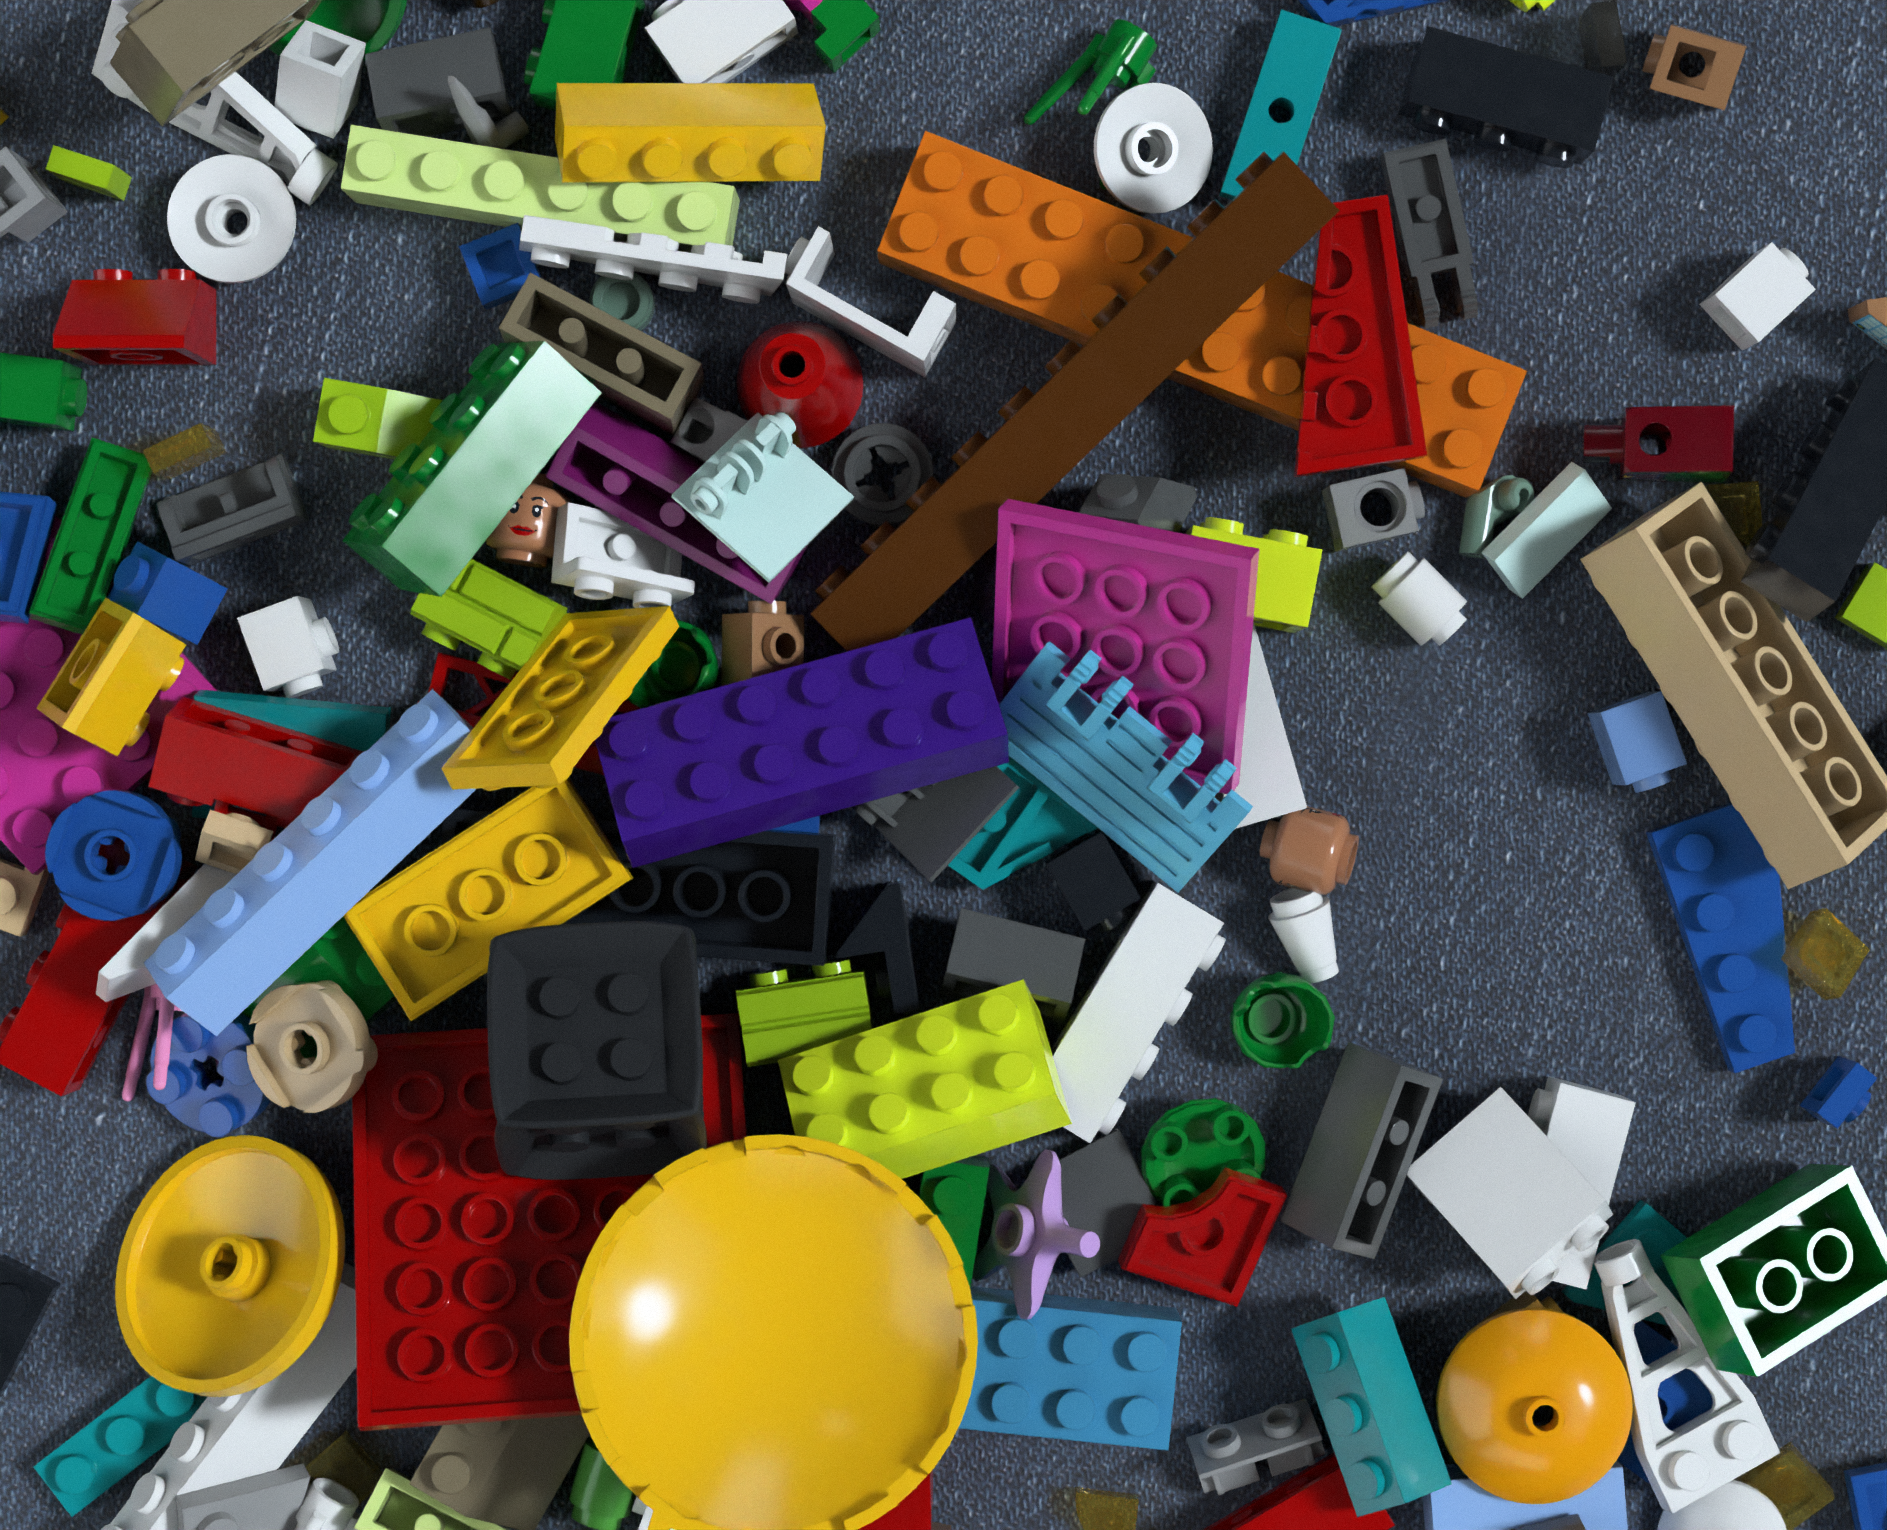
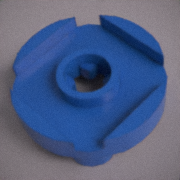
(82, 873)
(193, 1096)

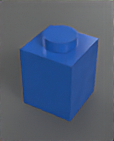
(166, 593)

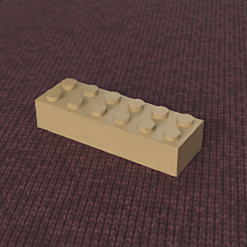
(1743, 686)

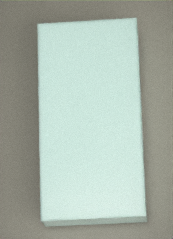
(1546, 530)

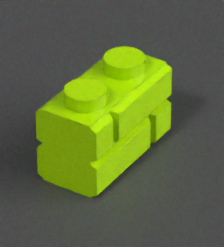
(490, 615)
(801, 1013)

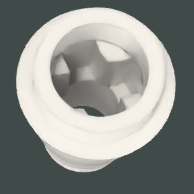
(1306, 932)

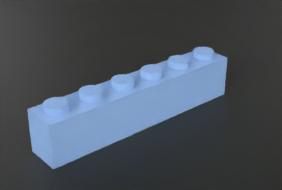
(314, 869)

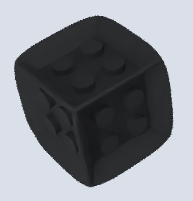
(595, 1049)

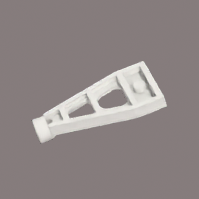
(284, 145)
(1708, 1448)

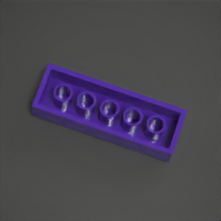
(801, 742)

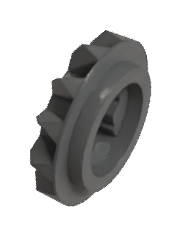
(895, 446)

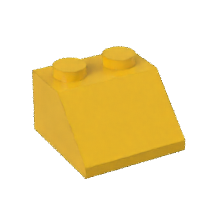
(113, 678)

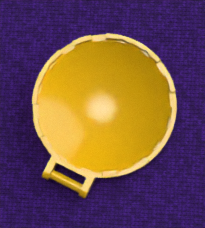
(773, 1339)

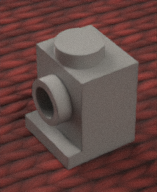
(25, 198)

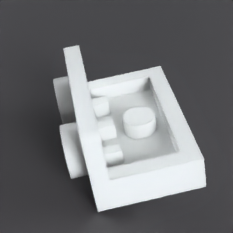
(612, 558)

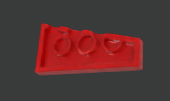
(1358, 361)

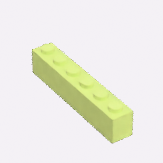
(505, 185)

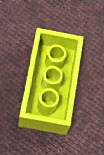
(932, 1084)

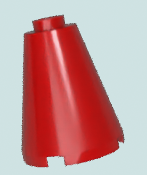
(819, 399)

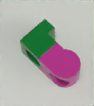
(843, 26)

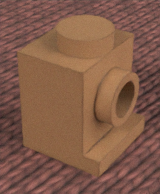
(1713, 84)
(760, 641)

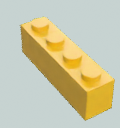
(689, 132)

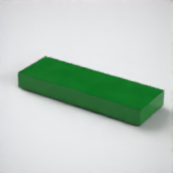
(91, 536)

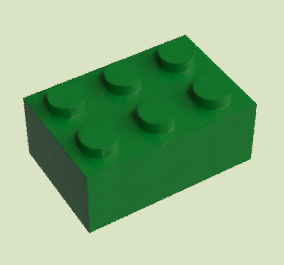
(1781, 1268)

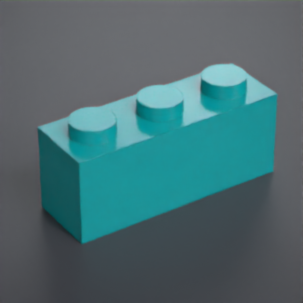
(1371, 1407)

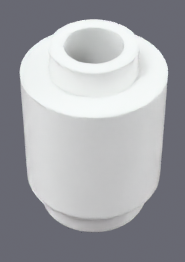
(1420, 600)

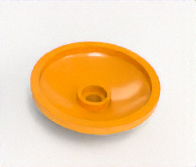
(1509, 1371)

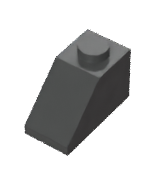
(1140, 500)

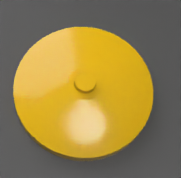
(230, 1266)

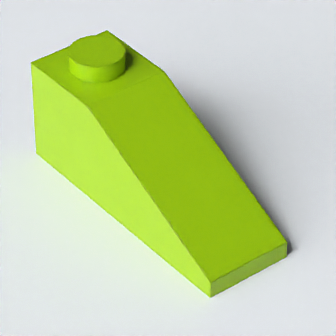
(371, 418)

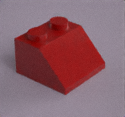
(139, 320)

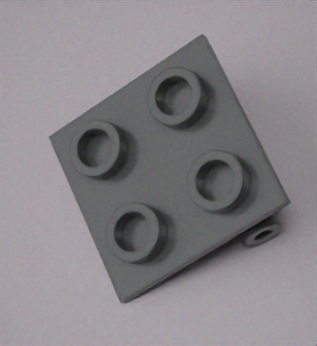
(940, 818)

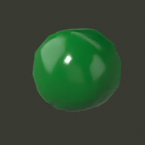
(683, 669)
(1281, 1021)

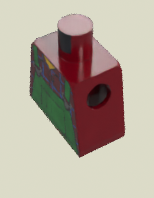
(1694, 437)

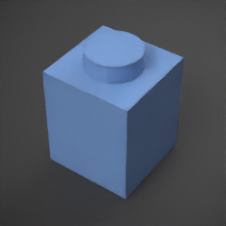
(1638, 741)

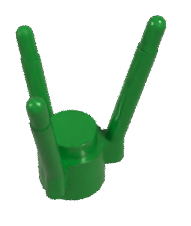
(1119, 58)

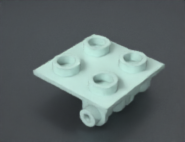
(763, 495)

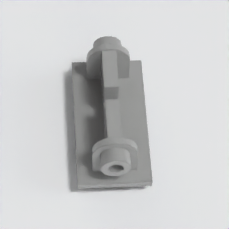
(1281, 1435)

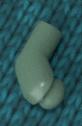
(1490, 507)

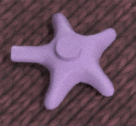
(1030, 1232)

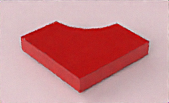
(1208, 1241)

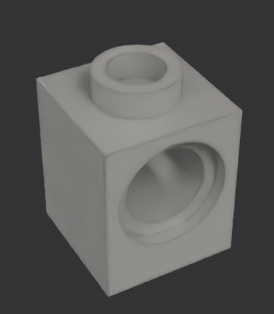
(1345, 517)

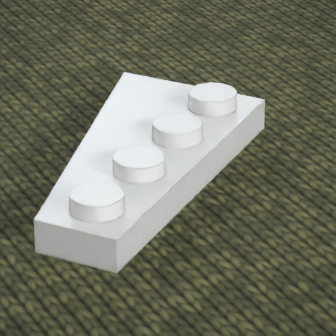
(711, 264)

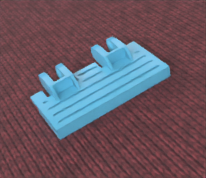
(1117, 768)

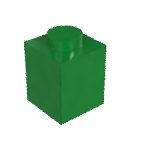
(40, 392)

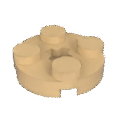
(341, 1038)

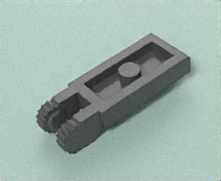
(1430, 226)

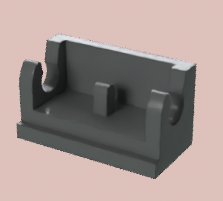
(413, 86)
(232, 511)
(1001, 951)

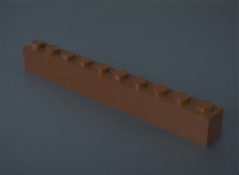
(1079, 404)

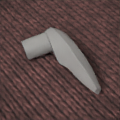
(479, 124)

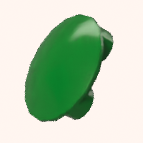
(1194, 1146)

